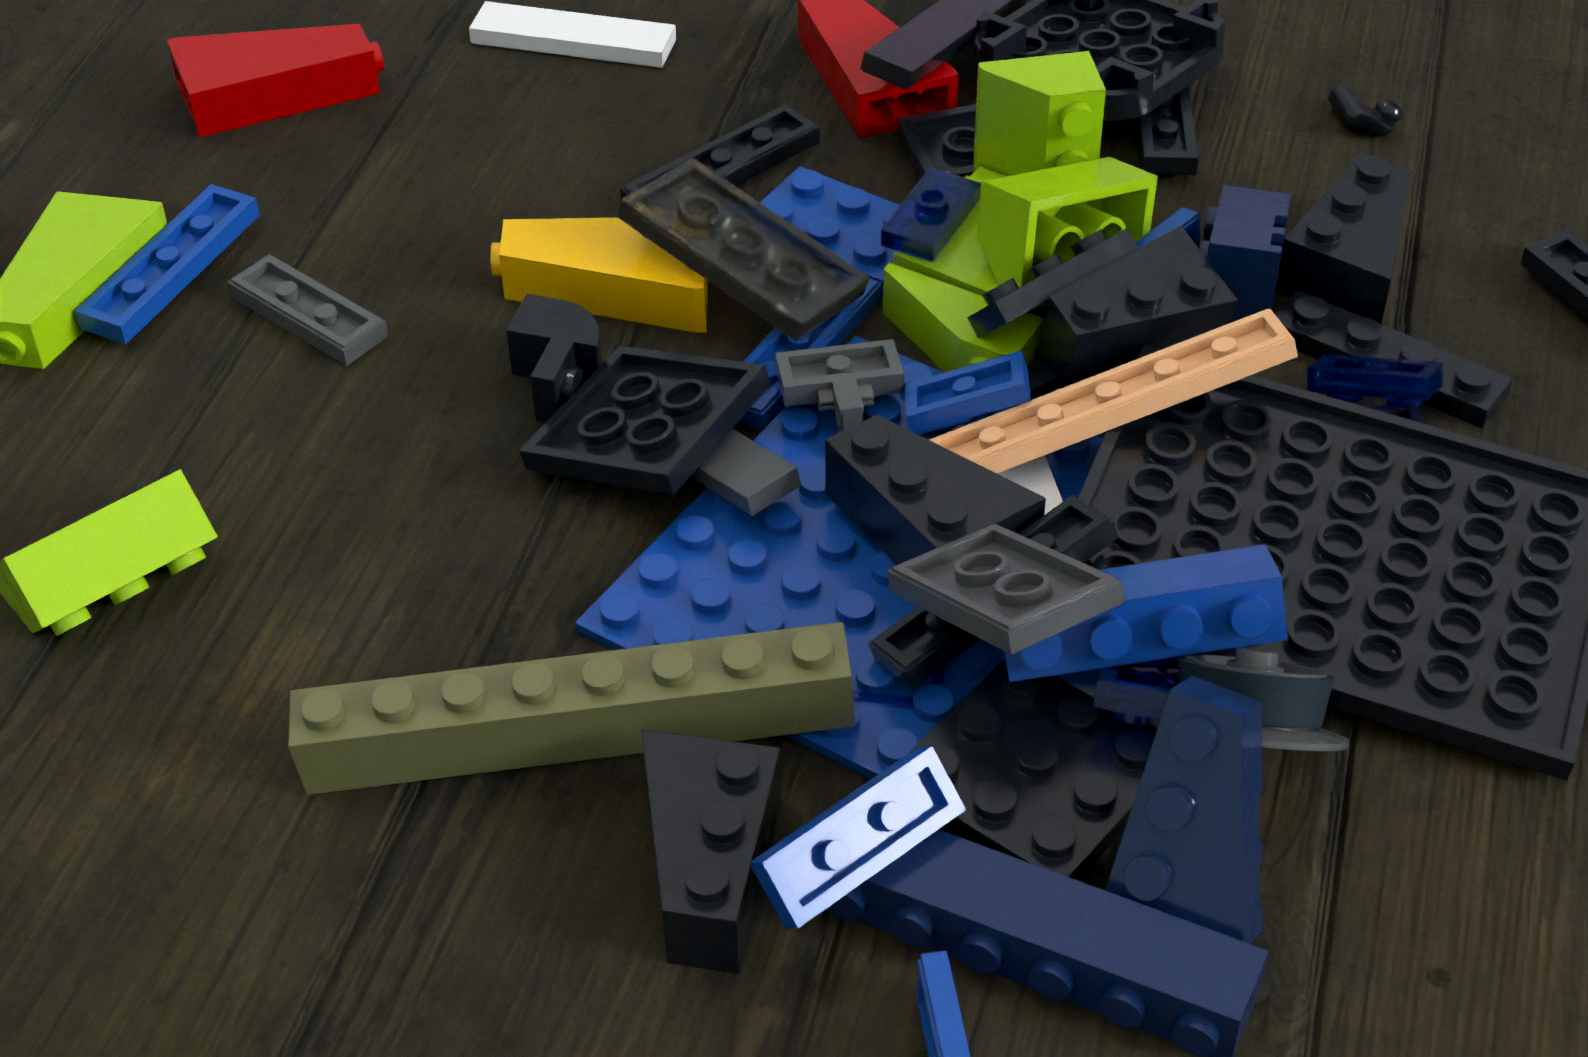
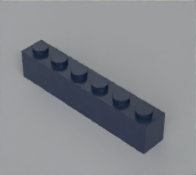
(1066, 941)

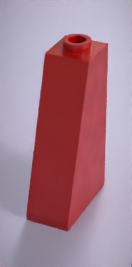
(835, 40)
(272, 73)

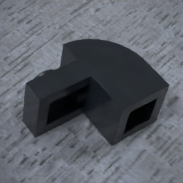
(555, 347)

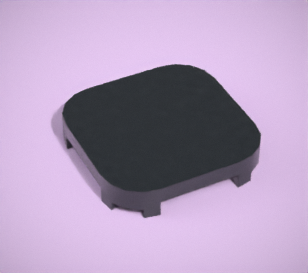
(1138, 46)

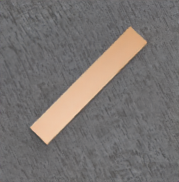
(1124, 393)

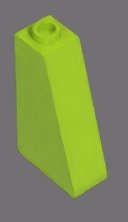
(61, 264)

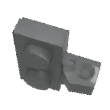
(840, 378)

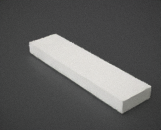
(573, 34)

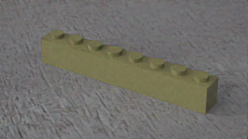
(569, 707)

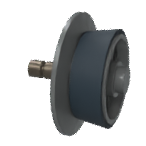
(1290, 694)

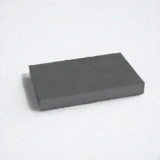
(1005, 588)

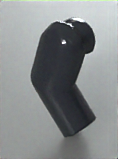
(1360, 117)

